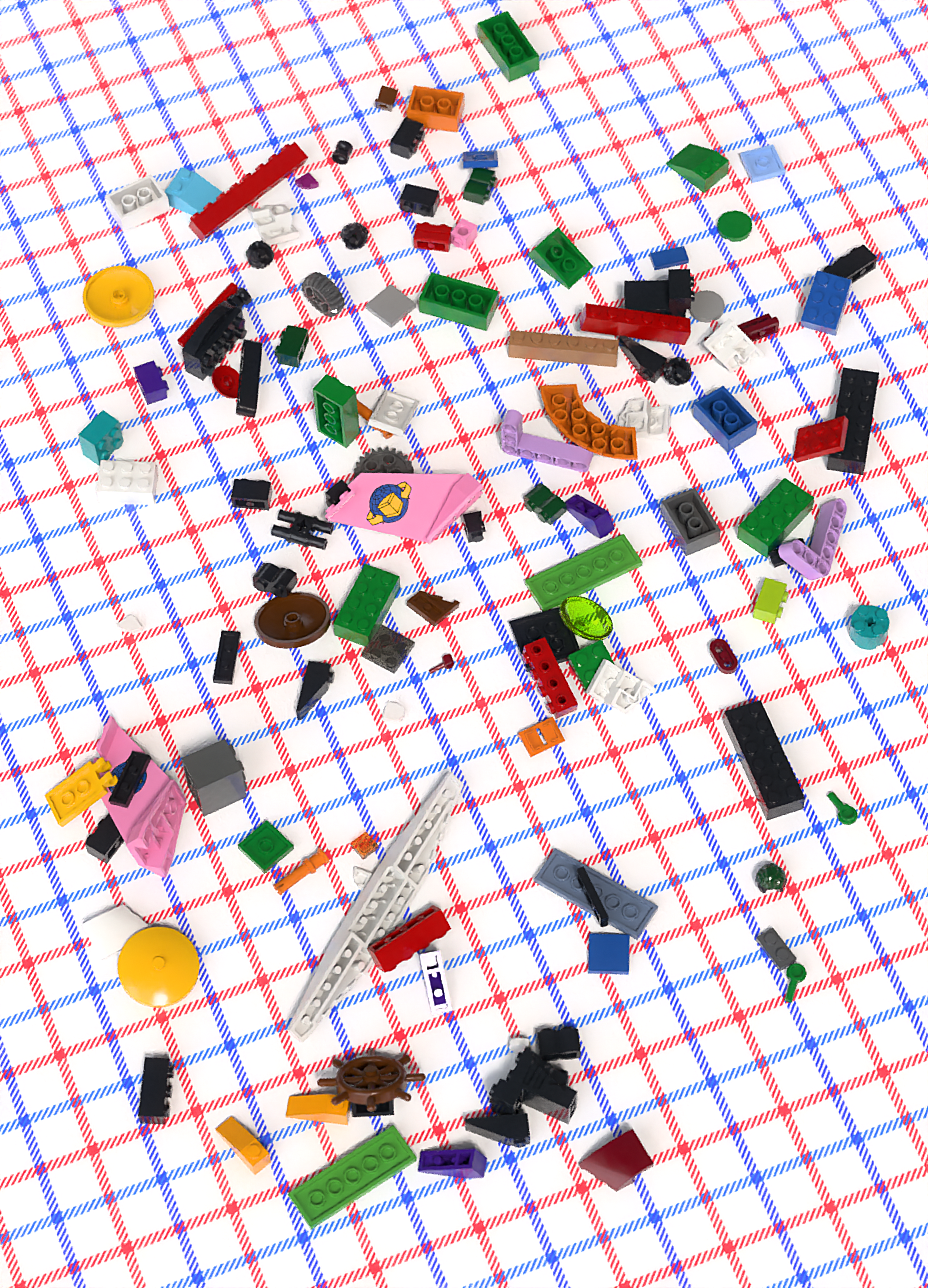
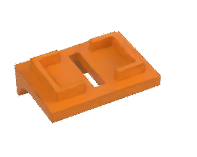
(532, 740)

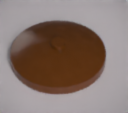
(292, 620)

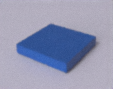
(480, 159)
(608, 954)

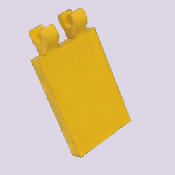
(80, 791)

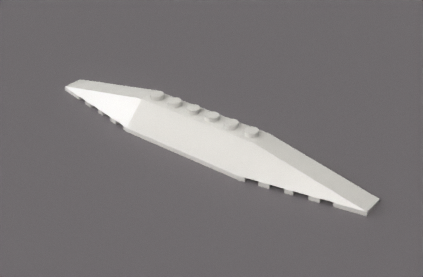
(377, 909)

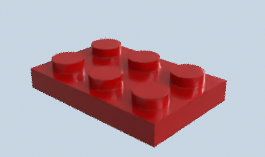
(820, 439)

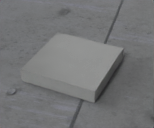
(390, 306)

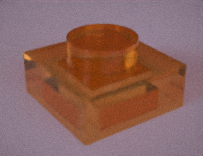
(364, 845)

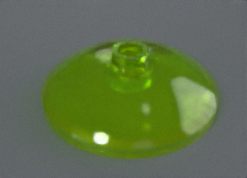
(586, 618)

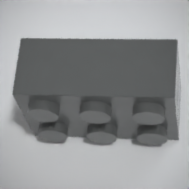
(690, 521)

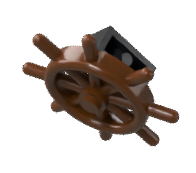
(371, 1089)

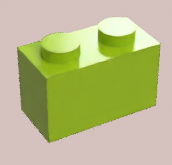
(770, 600)

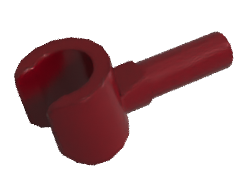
(448, 663)

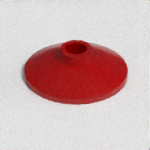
(226, 381)

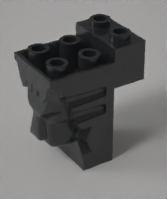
(661, 296)
(536, 1086)

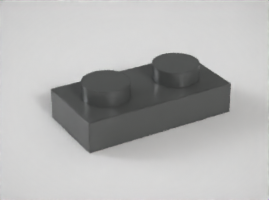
(776, 949)

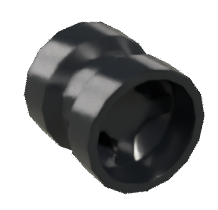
(342, 152)
(240, 299)

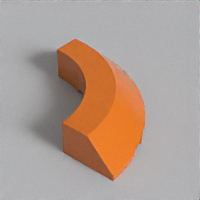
(585, 428)

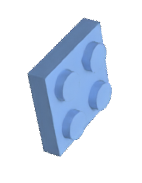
(762, 163)

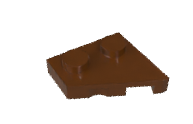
(431, 607)

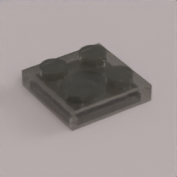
(388, 649)

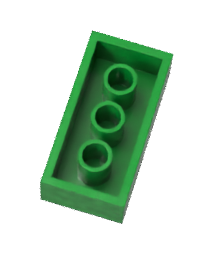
(508, 46)
(458, 301)
(336, 410)
(775, 517)
(366, 605)

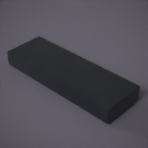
(226, 657)
(129, 779)
(592, 897)

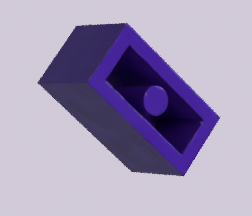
(150, 382)

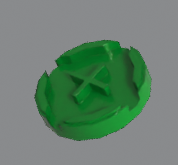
(734, 226)

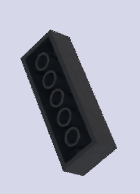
(857, 404)
(763, 760)

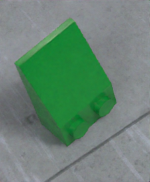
(699, 166)
(560, 259)

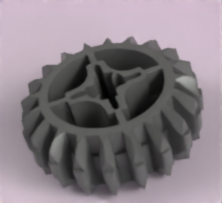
(323, 294)

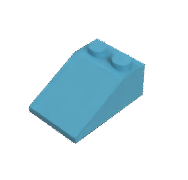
(190, 192)

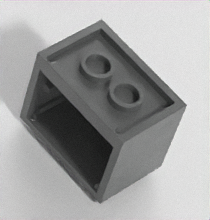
(215, 777)

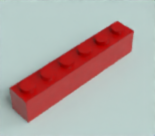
(635, 324)

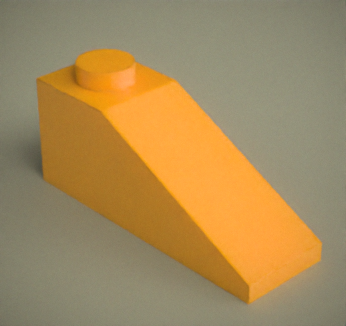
(318, 1109)
(244, 1145)

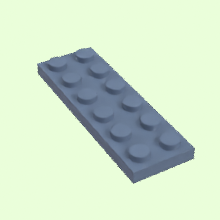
(625, 908)

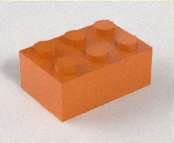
(436, 108)

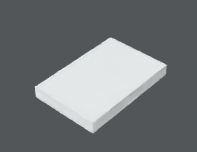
(393, 413)

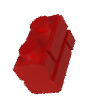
(432, 237)

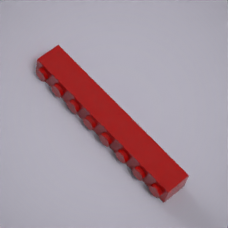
(248, 191)

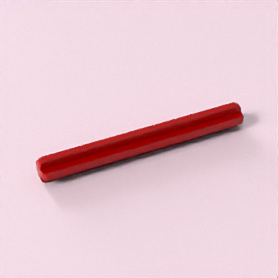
(229, 290)

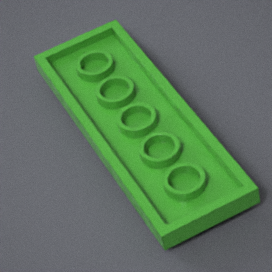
(583, 572)
(352, 1177)

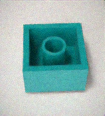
(101, 437)

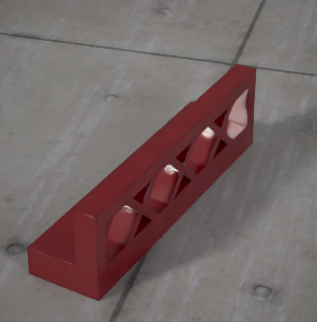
(758, 328)

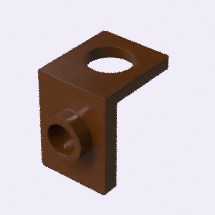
(386, 98)

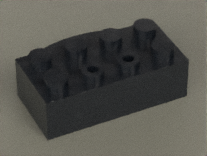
(213, 340)

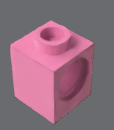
(463, 234)

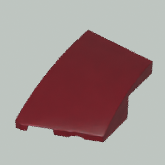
(618, 1161)

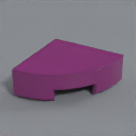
(307, 181)

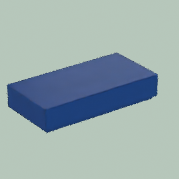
(669, 258)

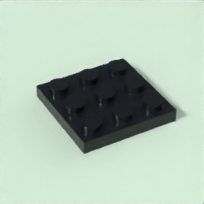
(547, 625)

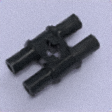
(302, 529)

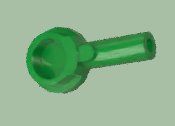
(847, 814)
(795, 974)

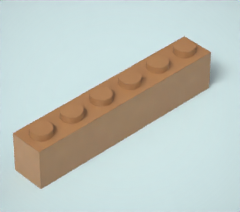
(563, 348)

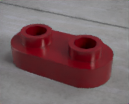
(723, 658)

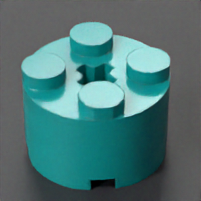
(869, 627)

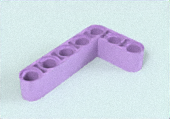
(539, 448)
(817, 560)

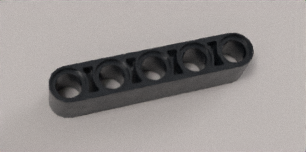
(249, 378)

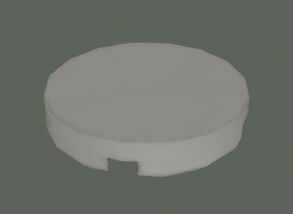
(707, 306)

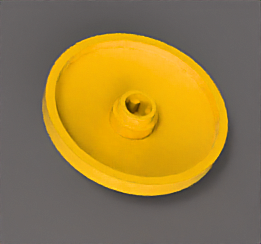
(118, 296)
(158, 967)

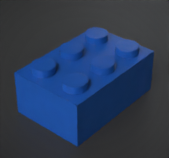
(826, 303)
(725, 418)

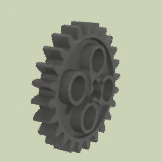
(378, 461)

